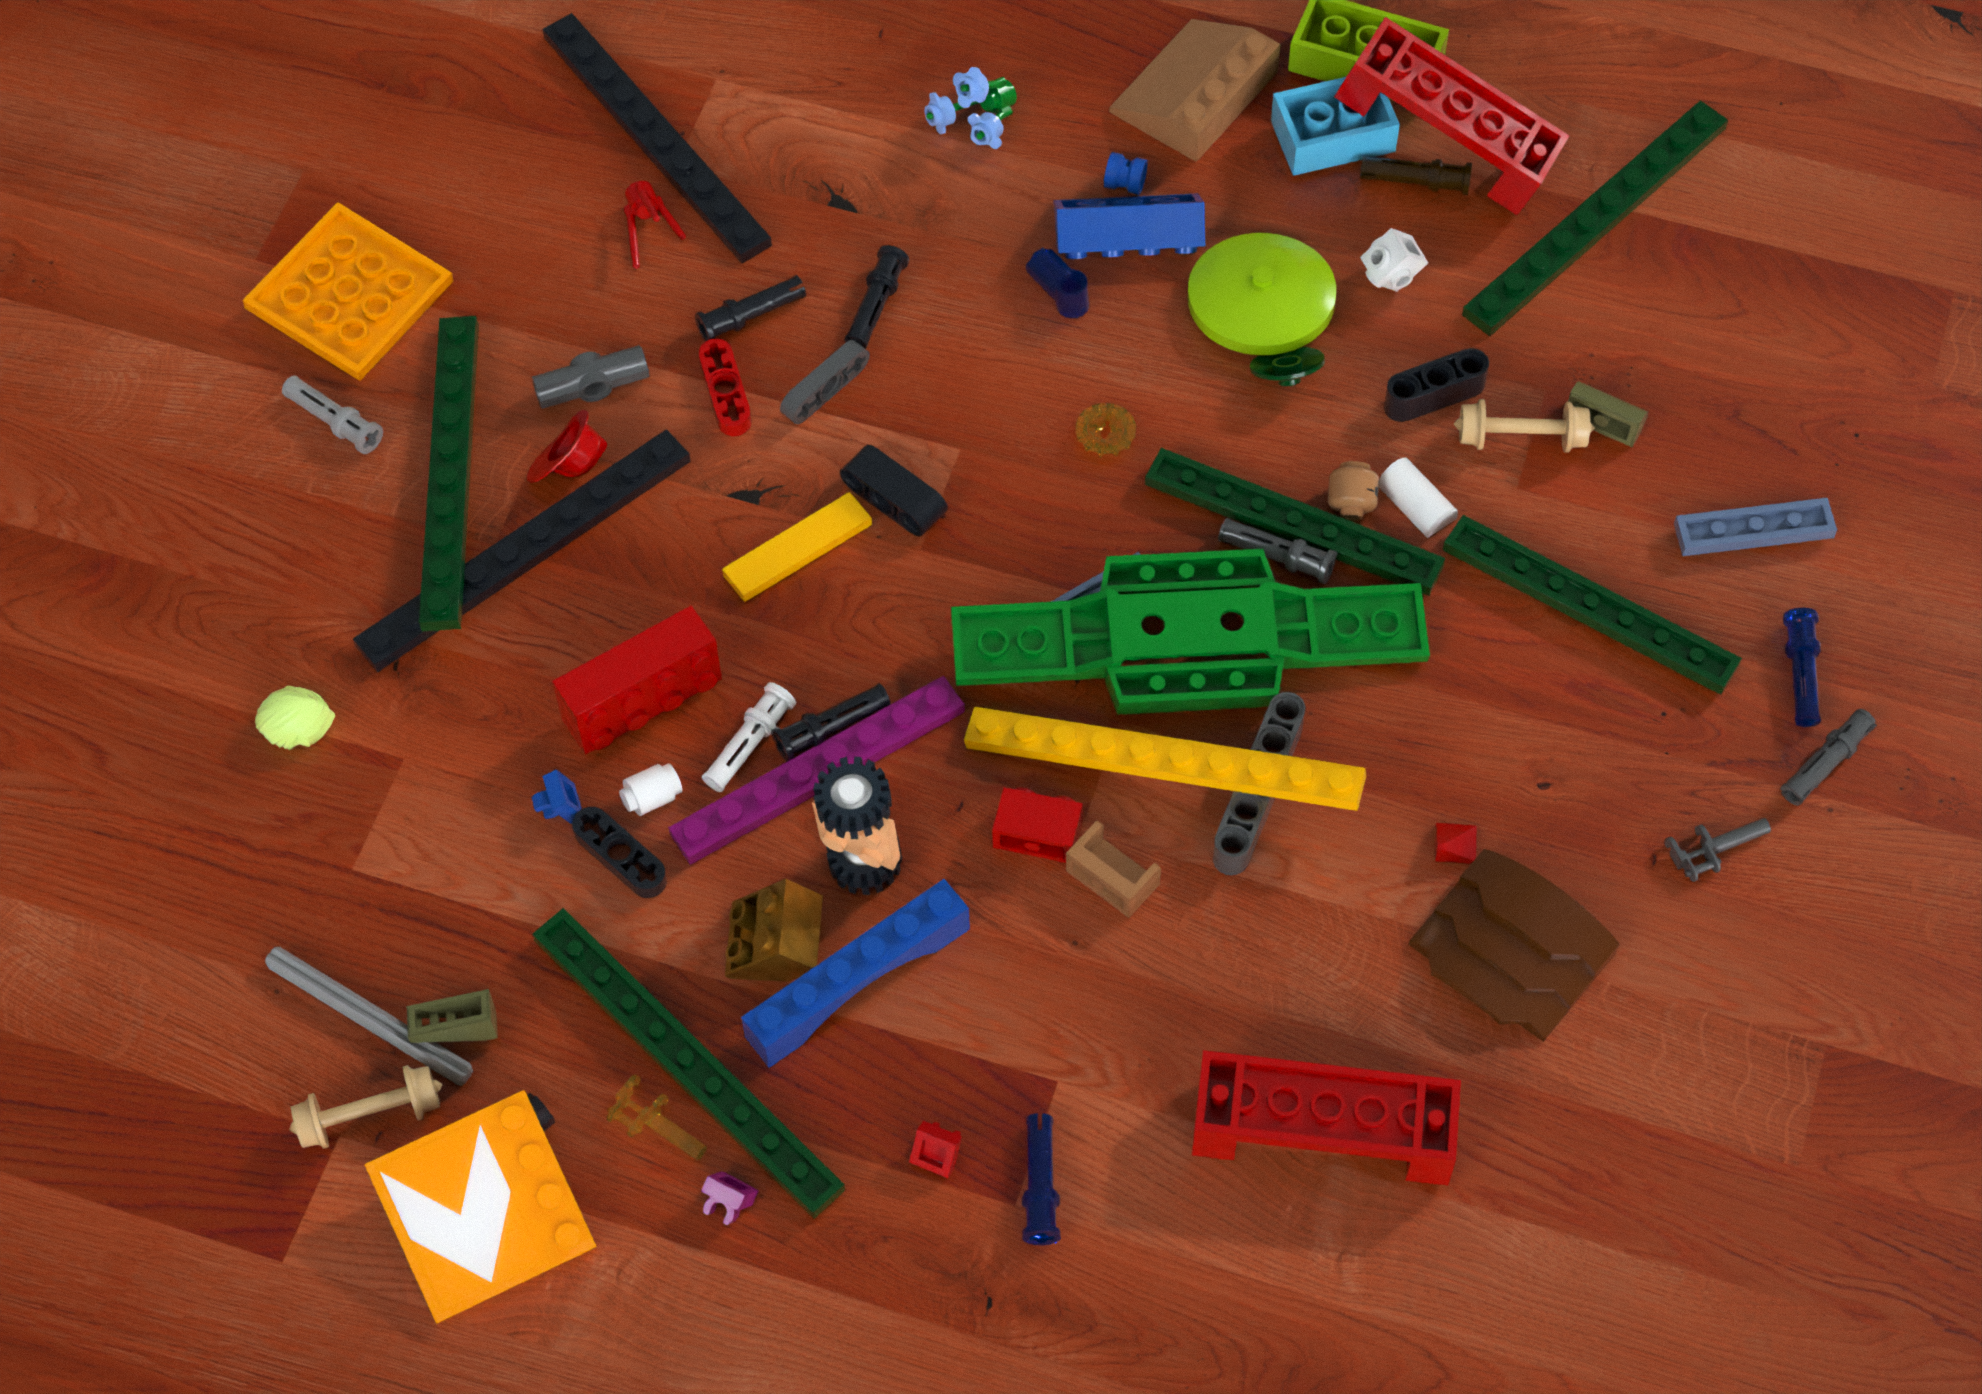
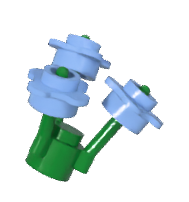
(974, 88)

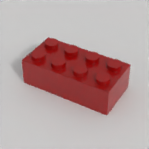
(638, 680)

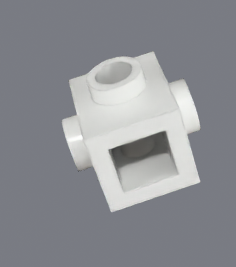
(1393, 260)

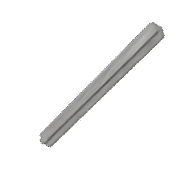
(367, 1015)

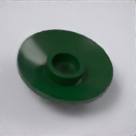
(1289, 366)

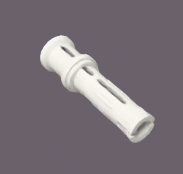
(761, 723)

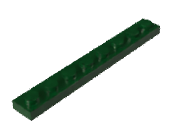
(1293, 520)
(1592, 604)

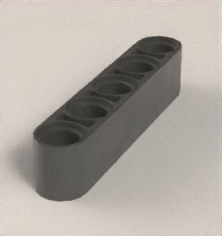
(1245, 833)

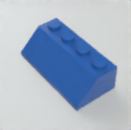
(1129, 224)

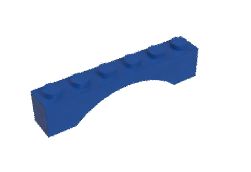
(798, 1009)

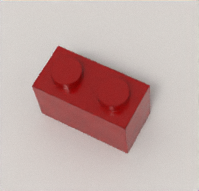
(1036, 824)

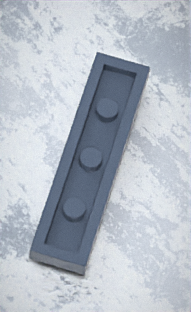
(1755, 526)

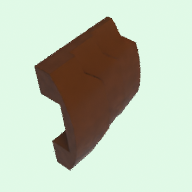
(1514, 944)

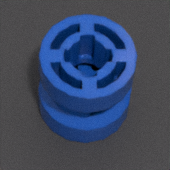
(1125, 173)

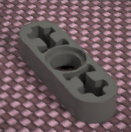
(824, 382)

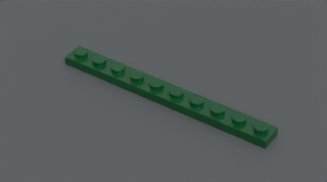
(1594, 218)
(449, 475)
(689, 1063)

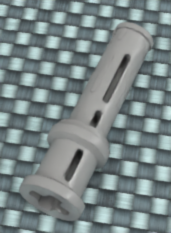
(343, 421)

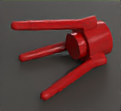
(645, 204)

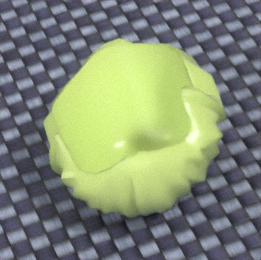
(293, 717)

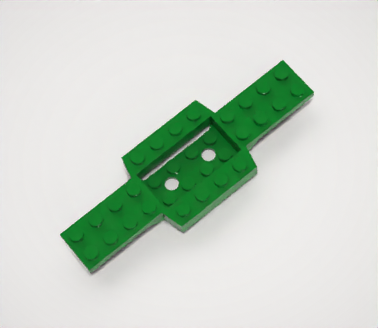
(1189, 595)

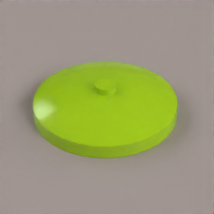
(1261, 294)

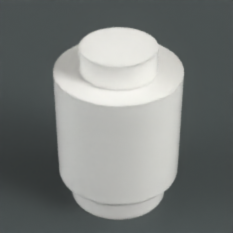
(650, 789)

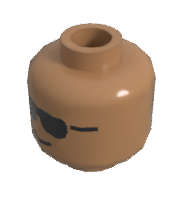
(1353, 490)

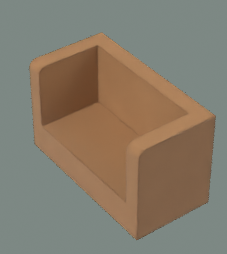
(1110, 871)

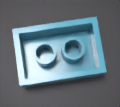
(1326, 133)

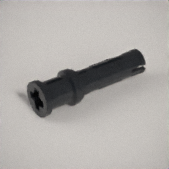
(881, 284)
(735, 314)
(815, 733)

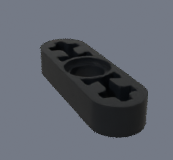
(625, 868)

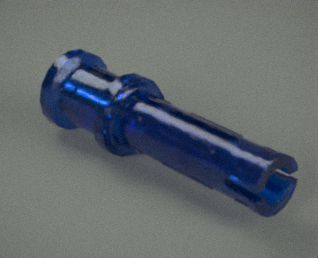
(1803, 650)
(1040, 1197)

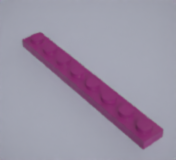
(794, 780)

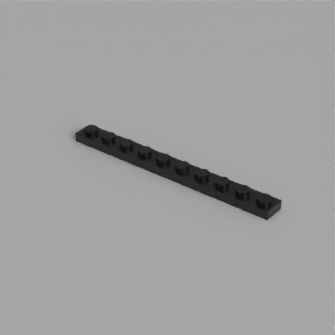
(657, 138)
(533, 543)

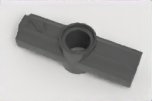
(590, 376)

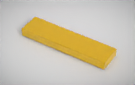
(797, 546)

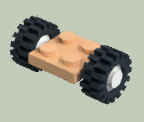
(855, 825)

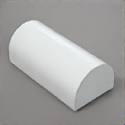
(1417, 497)

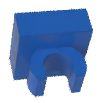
(558, 798)

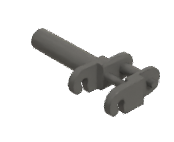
(1713, 846)

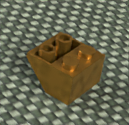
(774, 933)

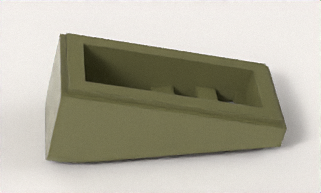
(476, 1023)

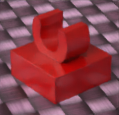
(935, 1148)

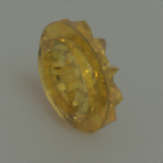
(1094, 419)

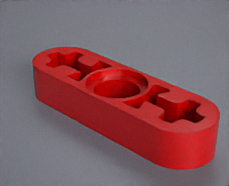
(721, 401)

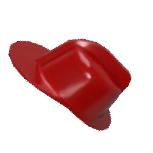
(571, 452)

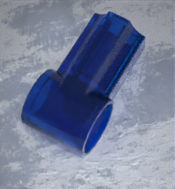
(1061, 282)

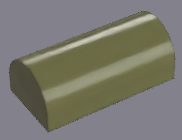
(1610, 414)

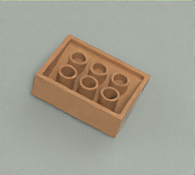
(1199, 85)

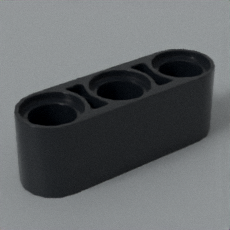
(1447, 372)
(893, 490)

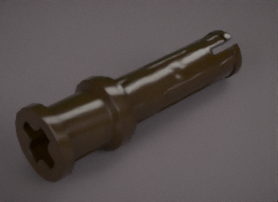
(1435, 174)

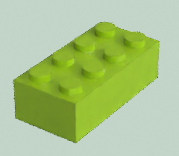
(1338, 31)

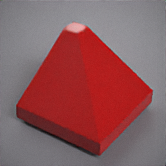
(1455, 843)

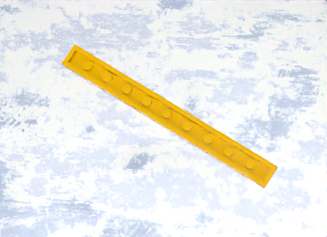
(1166, 758)

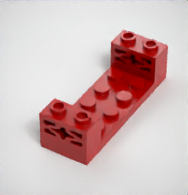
(1457, 106)
(1328, 1112)

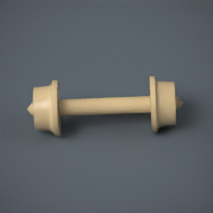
(1573, 426)
(311, 1122)

